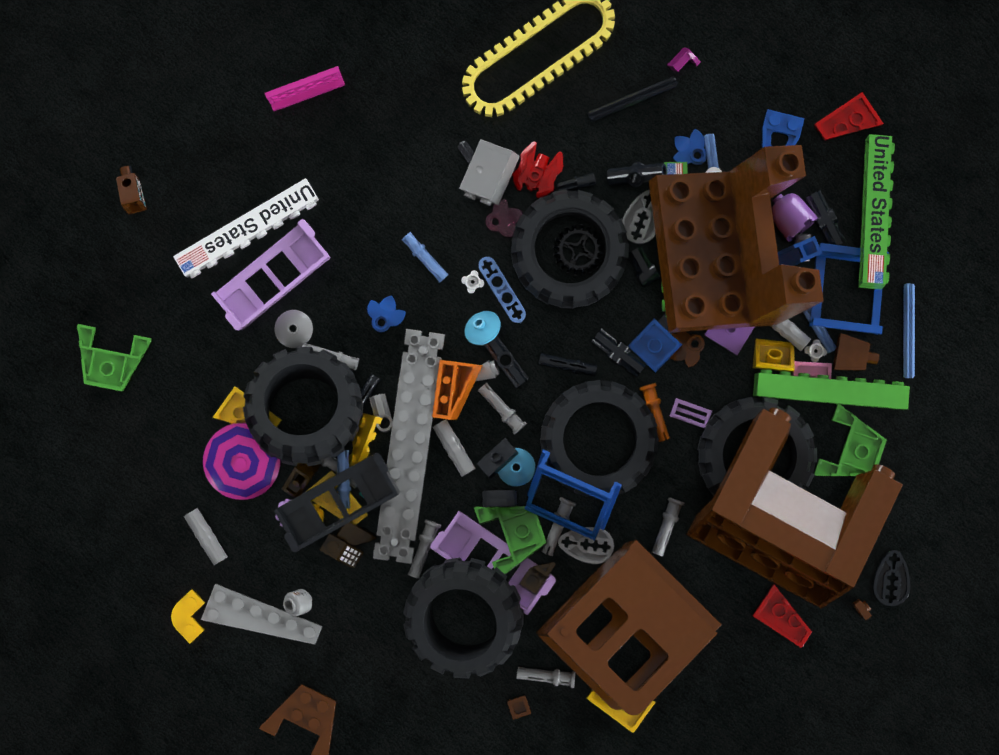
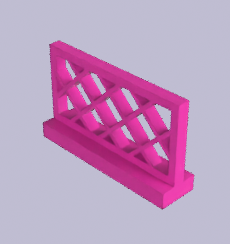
(305, 88)

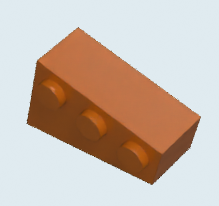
(453, 388)

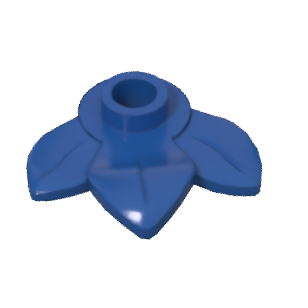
(689, 146)
(387, 311)

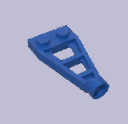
(783, 124)

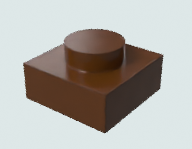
(862, 608)
(519, 707)

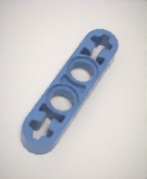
(504, 288)

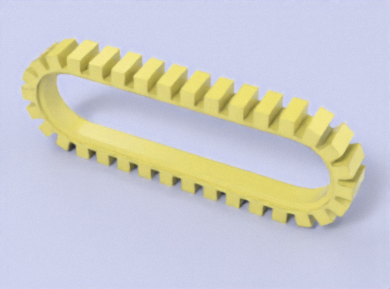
(530, 31)

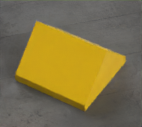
(773, 355)

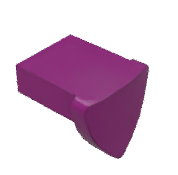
(682, 58)

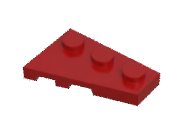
(849, 118)
(781, 617)

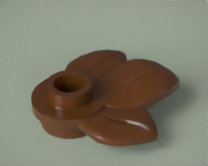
(687, 351)

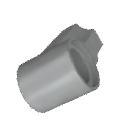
(381, 409)

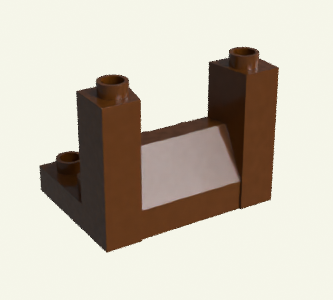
(722, 245)
(788, 530)

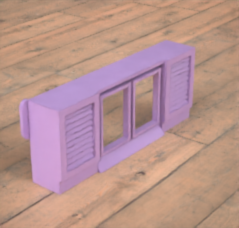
(242, 303)
(461, 539)

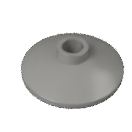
(300, 336)

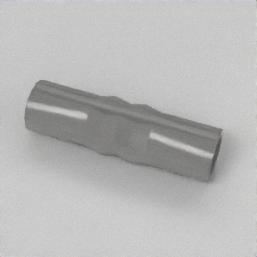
(792, 333)
(453, 447)
(205, 536)

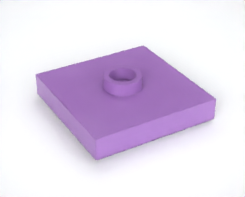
(730, 338)

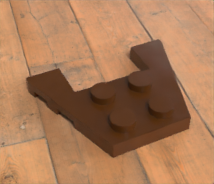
(308, 710)

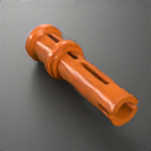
(652, 401)

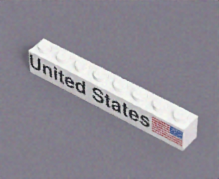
(245, 228)

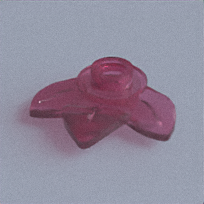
(506, 216)

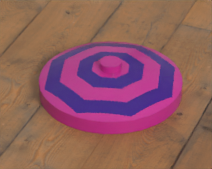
(237, 463)

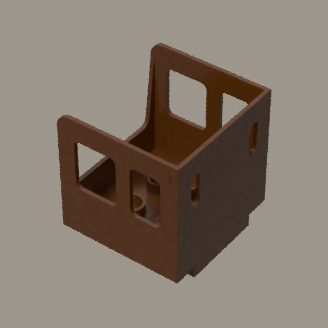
(642, 604)

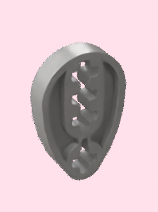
(631, 217)
(589, 556)

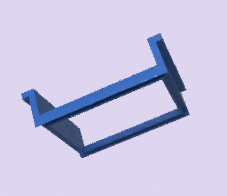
(849, 254)
(608, 498)

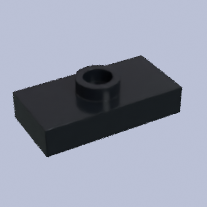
(497, 458)

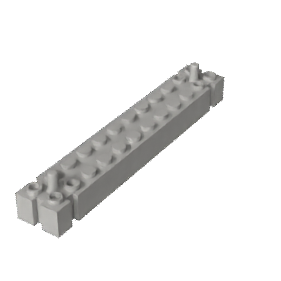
(409, 445)

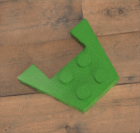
(106, 367)
(860, 451)
(520, 530)

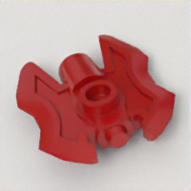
(536, 173)

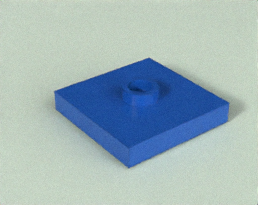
(654, 345)

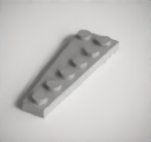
(246, 613)

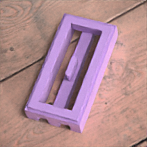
(675, 408)

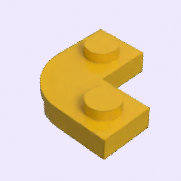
(182, 616)

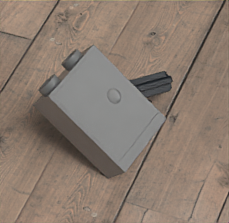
(487, 171)

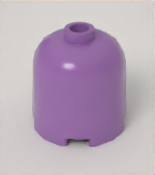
(792, 215)

